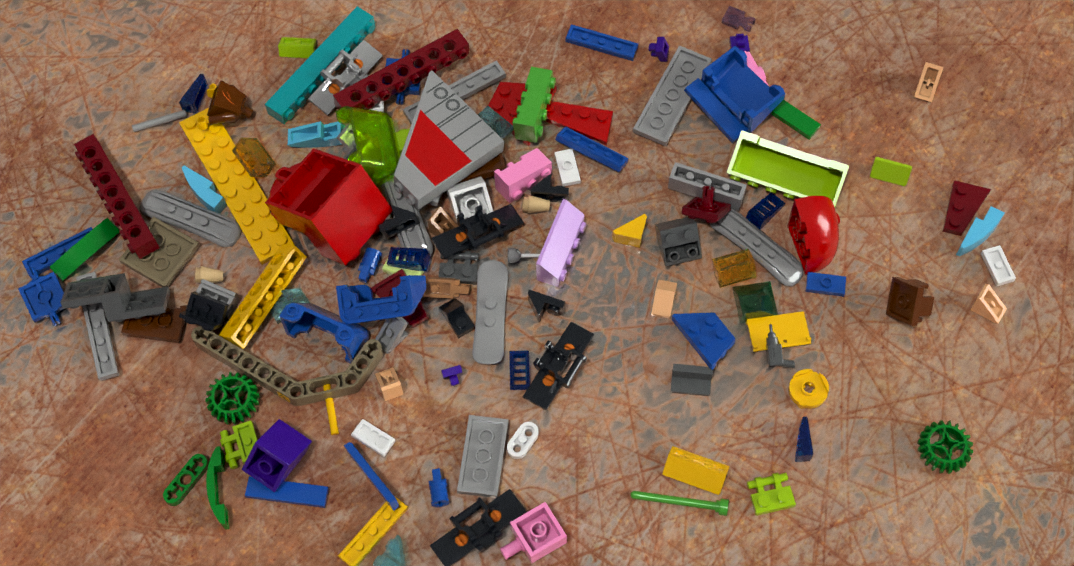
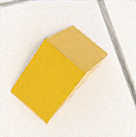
(631, 232)

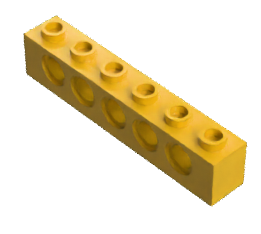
(263, 295)

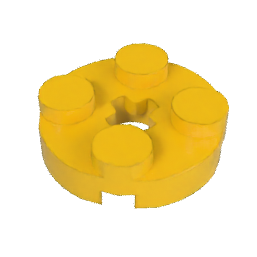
(812, 379)

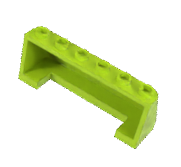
(785, 169)

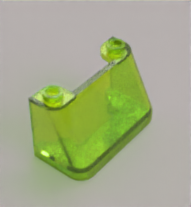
(374, 141)

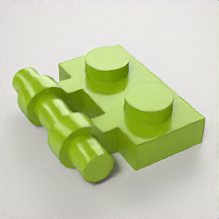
(245, 437)
(774, 499)

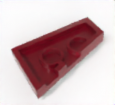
(962, 206)
(384, 289)

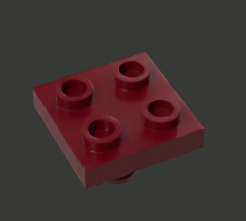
(706, 207)

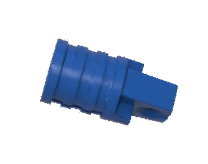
(369, 264)
(438, 490)

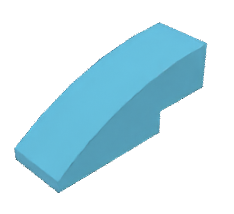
(315, 135)
(204, 191)
(980, 230)

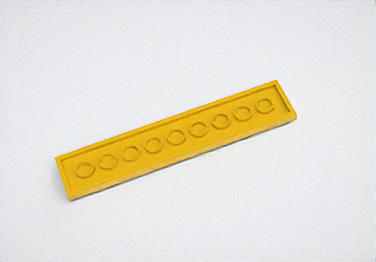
(237, 187)

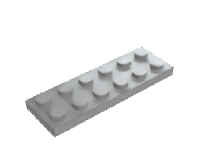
(669, 98)

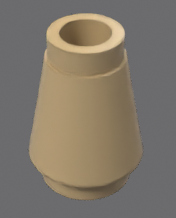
(534, 204)
(209, 274)

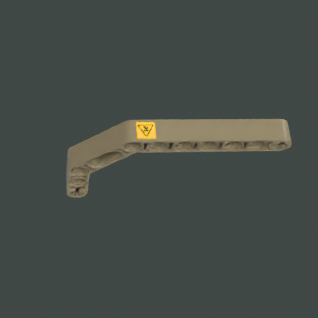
(291, 386)

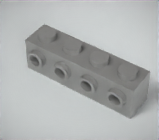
(691, 180)

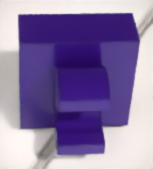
(740, 42)
(660, 49)
(452, 374)

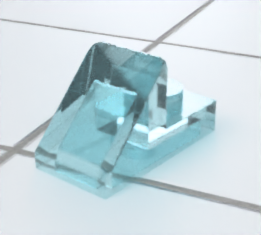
(289, 296)

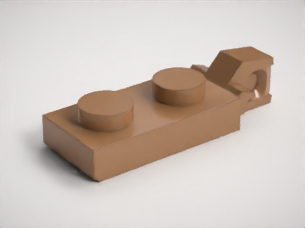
(444, 287)

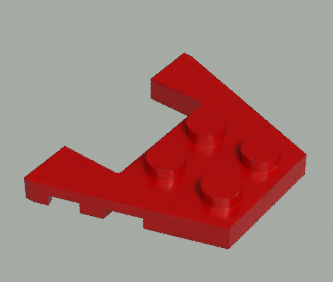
(507, 99)

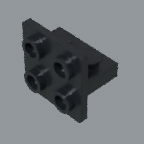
(205, 312)

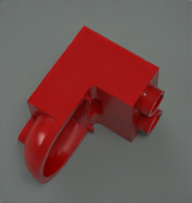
(329, 203)

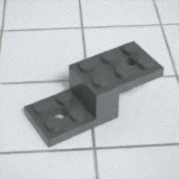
(116, 297)

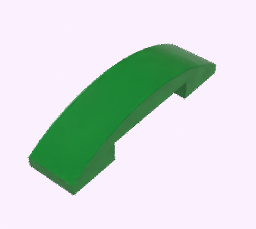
(84, 249)
(216, 465)

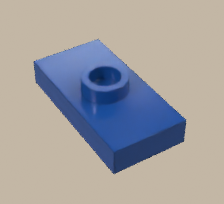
(825, 284)

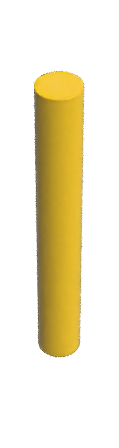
(331, 412)

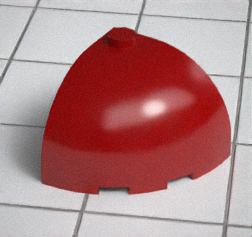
(814, 231)

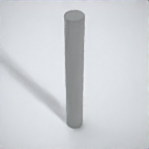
(160, 120)

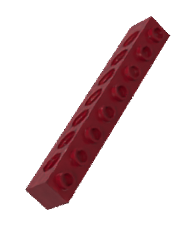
(404, 66)
(117, 197)

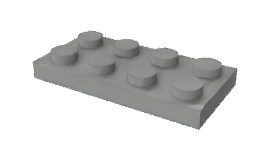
(483, 456)

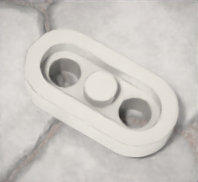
(522, 441)

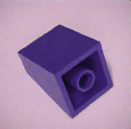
(276, 455)

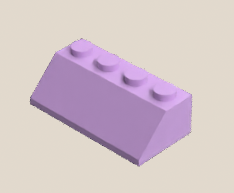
(560, 244)

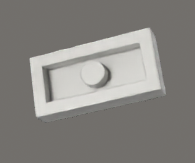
(998, 265)

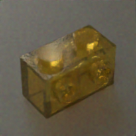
(253, 157)
(734, 268)

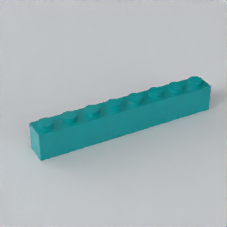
(307, 77)

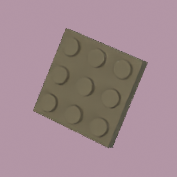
(168, 260)

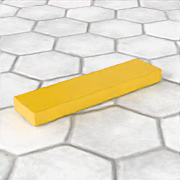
(371, 533)

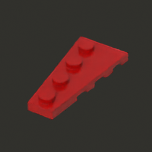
(585, 120)

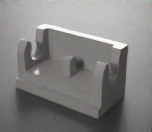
(219, 293)

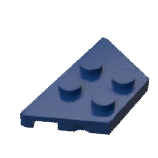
(706, 335)

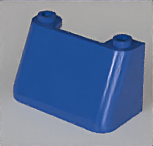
(741, 89)
(358, 305)
(304, 316)

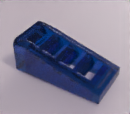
(192, 98)
(759, 219)
(420, 262)
(519, 354)
(804, 445)

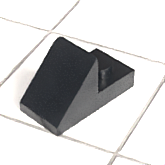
(546, 191)
(403, 220)
(541, 302)
(457, 317)

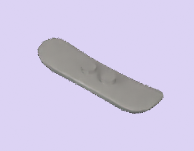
(191, 217)
(415, 236)
(762, 247)
(490, 312)

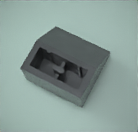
(678, 241)

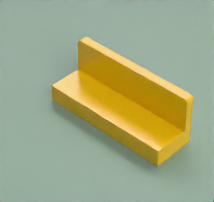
(695, 470)

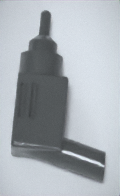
(774, 351)

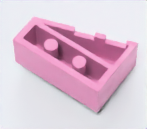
(522, 175)

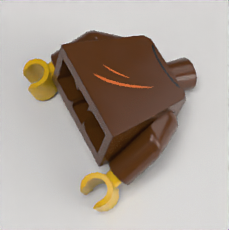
(225, 105)

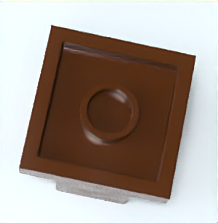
(907, 301)

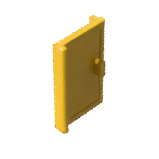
(787, 327)

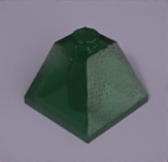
(754, 301)

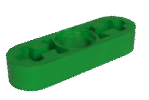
(171, 488)

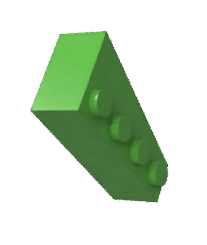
(533, 105)

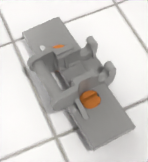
(358, 65)

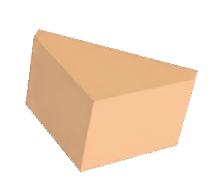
(928, 82)
(664, 299)
(989, 305)
(389, 384)

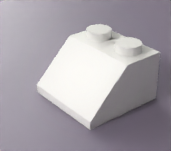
(467, 196)

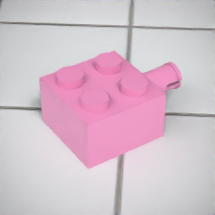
(535, 534)

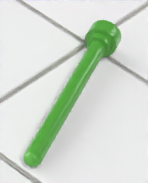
(719, 506)

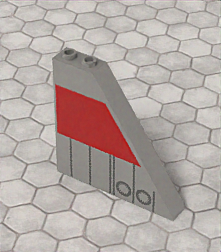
(442, 145)

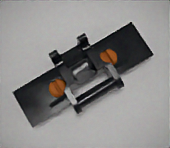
(468, 229)
(552, 363)
(481, 534)

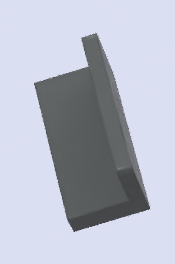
(691, 379)

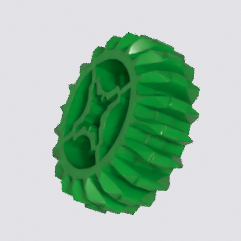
(222, 410)
(945, 432)

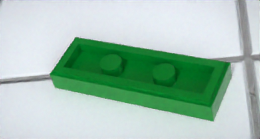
(796, 119)

